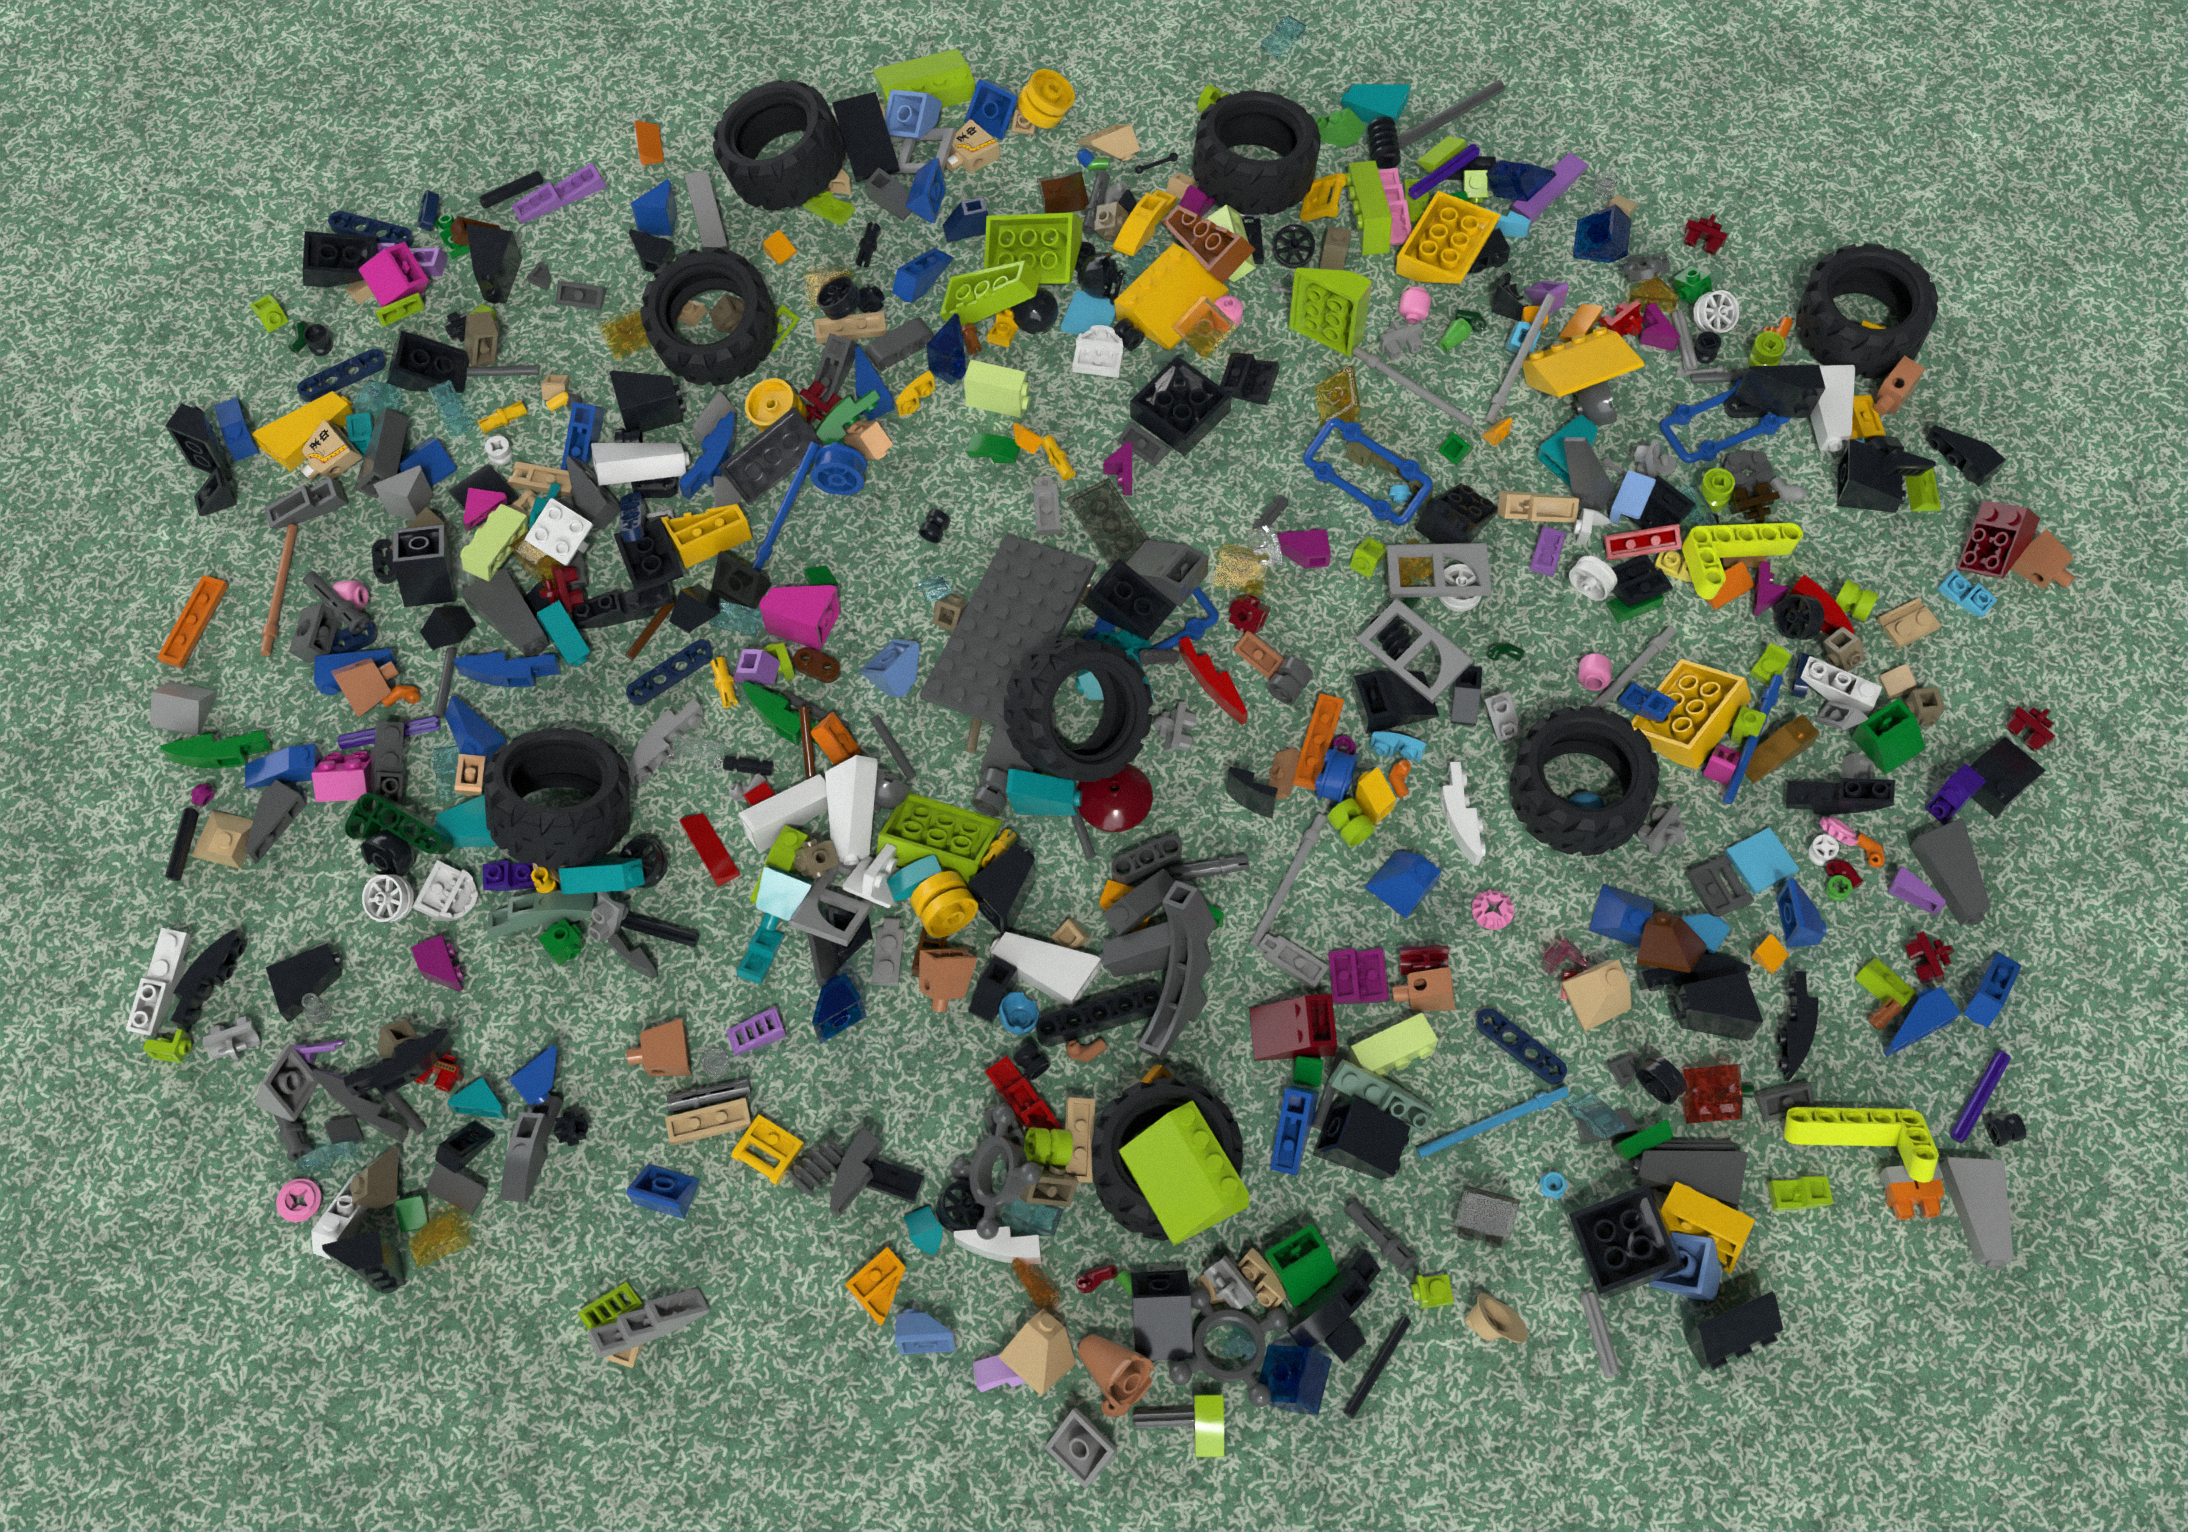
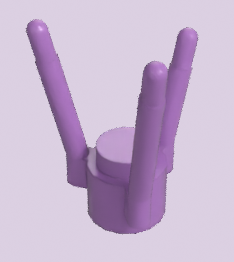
(309, 1051)

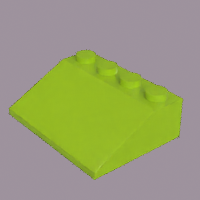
(939, 74)
(1044, 241)
(1330, 307)
(932, 827)
(1184, 1174)

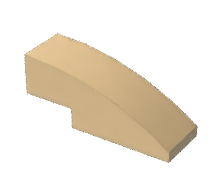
(1537, 506)

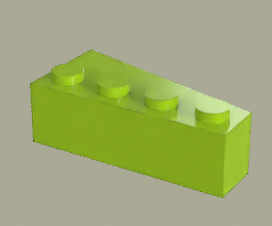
(1369, 207)
(989, 291)

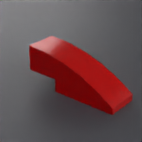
(1833, 614)

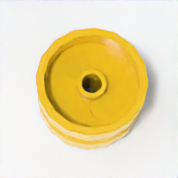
(1046, 98)
(770, 401)
(943, 904)

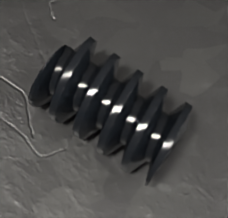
(1384, 143)
(1394, 638)

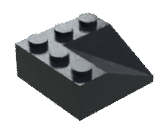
(1180, 405)
(1626, 1242)

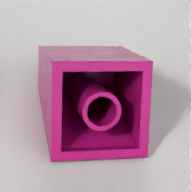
(801, 613)

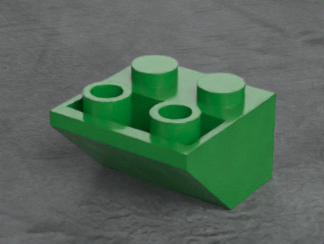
(1890, 736)
(1302, 1265)

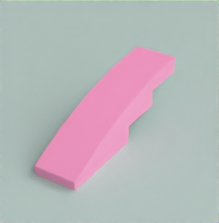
(1398, 206)

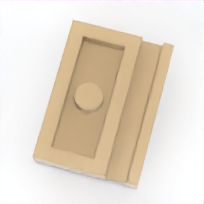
(1908, 623)

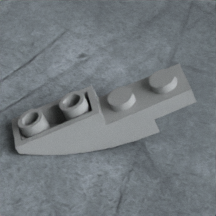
(655, 745)

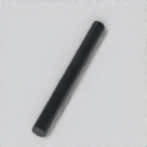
(1377, 1367)

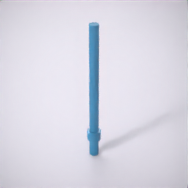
(1541, 1101)

